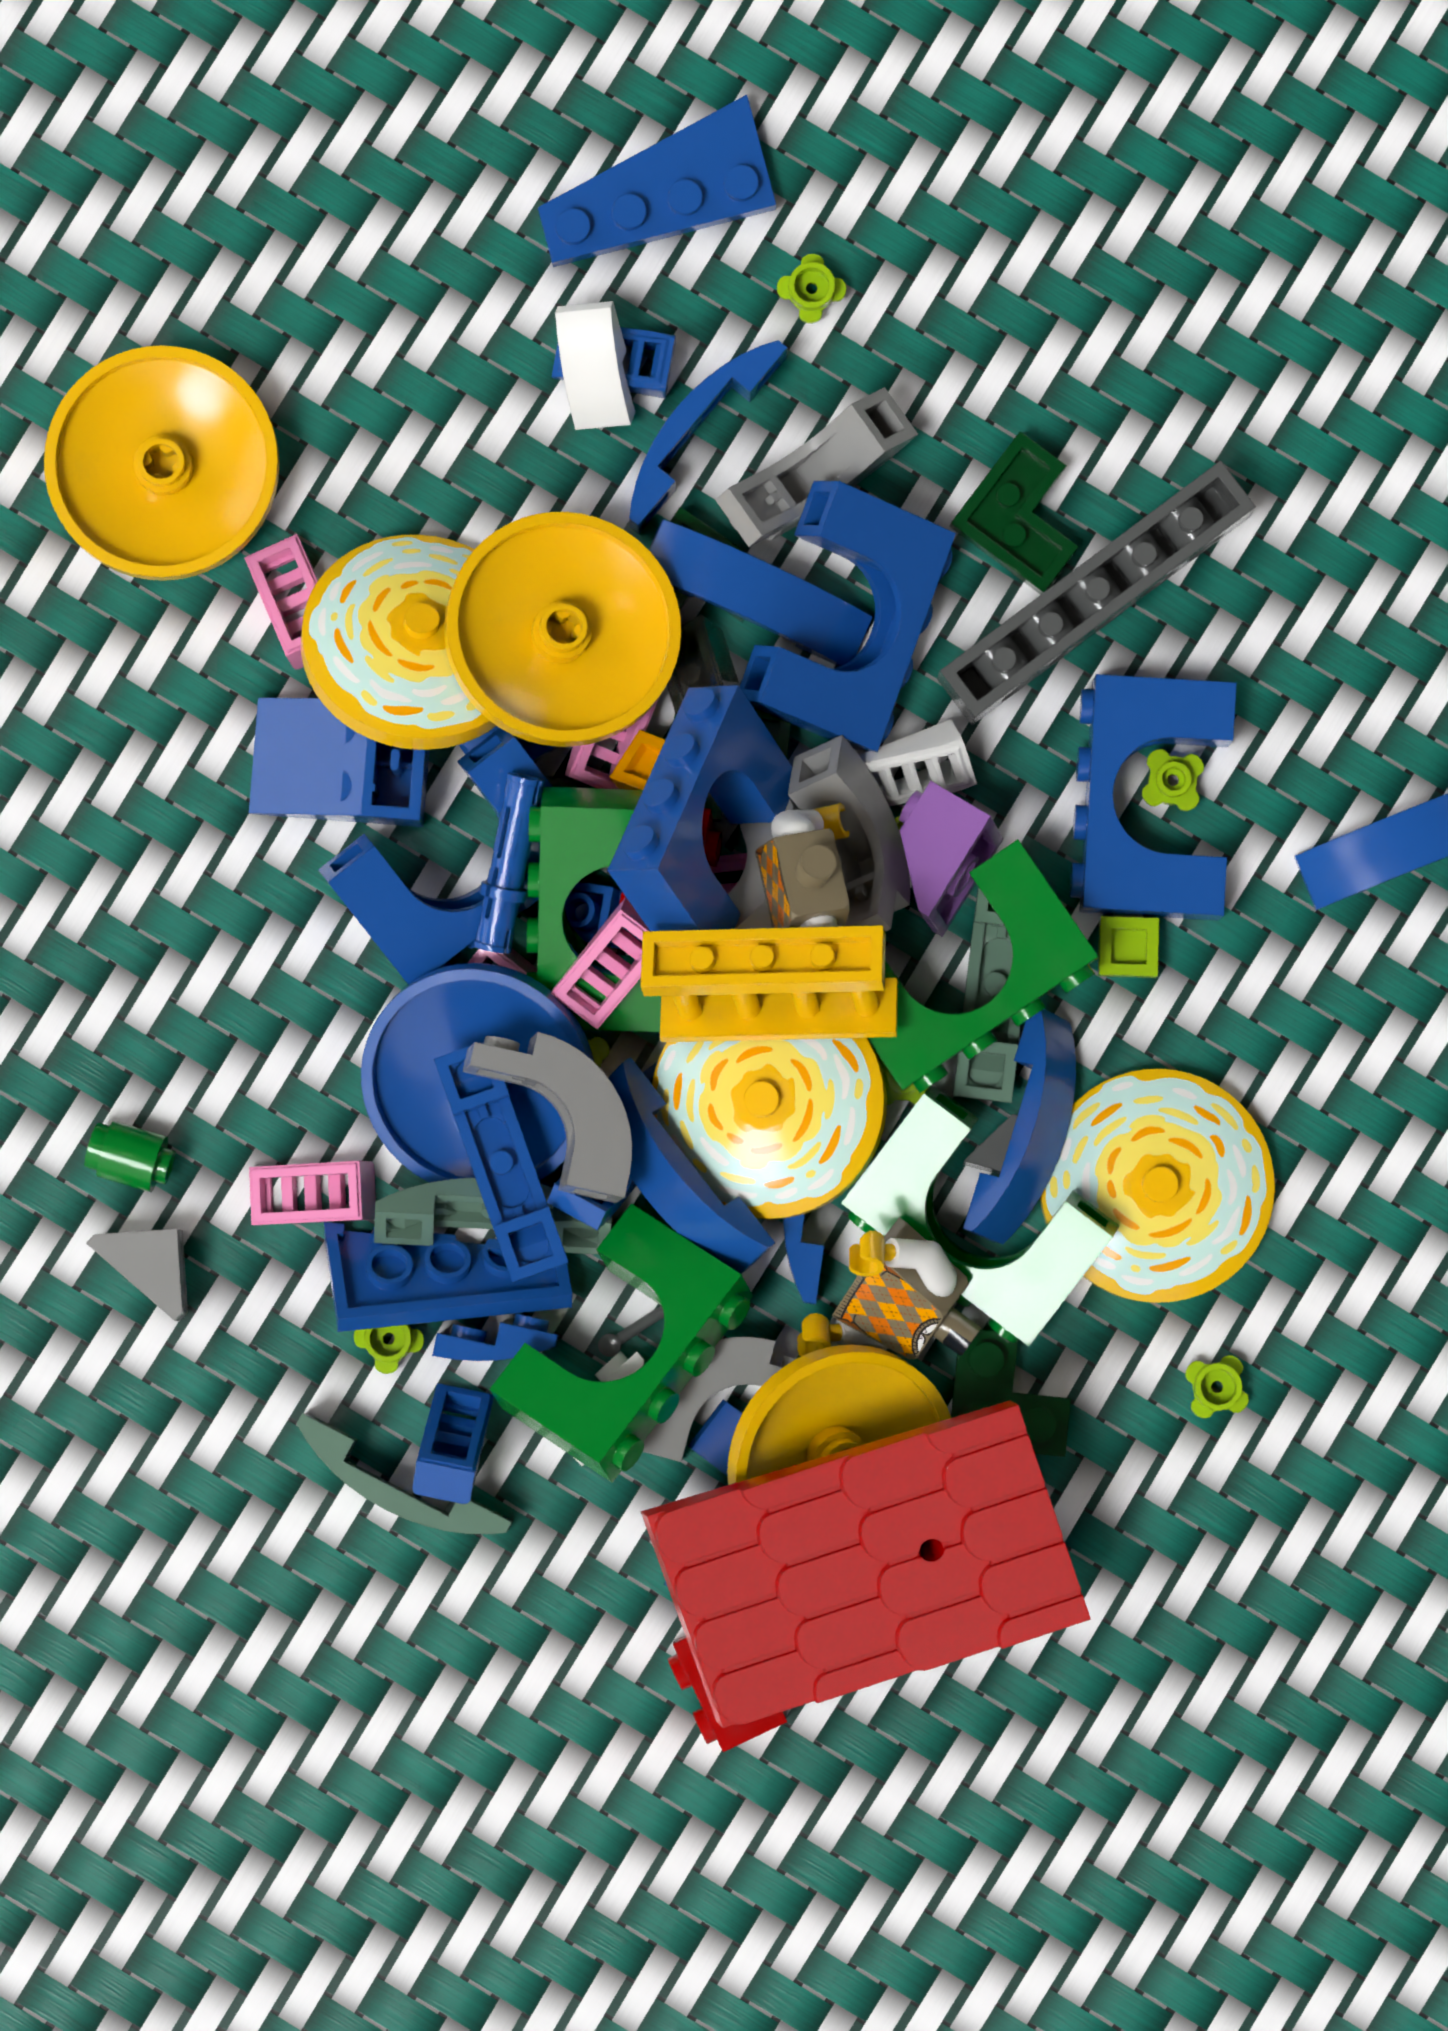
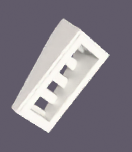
(927, 747)

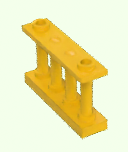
(770, 983)

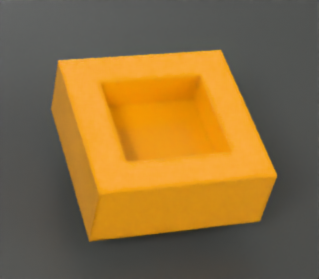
(637, 762)

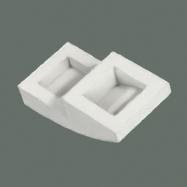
(592, 365)

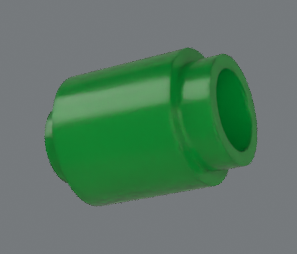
(129, 1155)

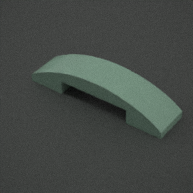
(992, 1071)
(412, 1213)
(334, 1450)

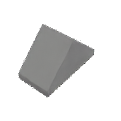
(151, 1263)

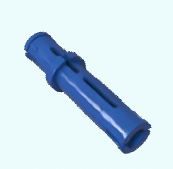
(508, 867)

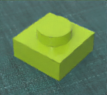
(1128, 947)

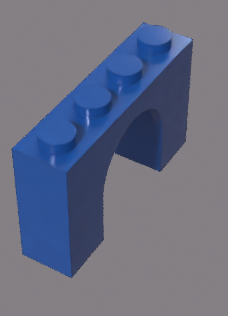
(903, 566)
(712, 749)
(1115, 869)
(417, 930)

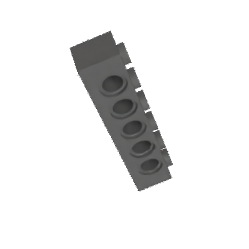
(1096, 593)

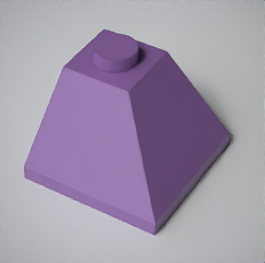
(943, 844)

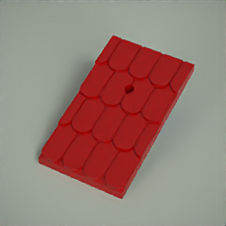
(867, 1565)

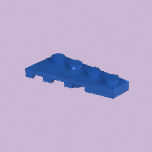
(674, 187)
(425, 1284)

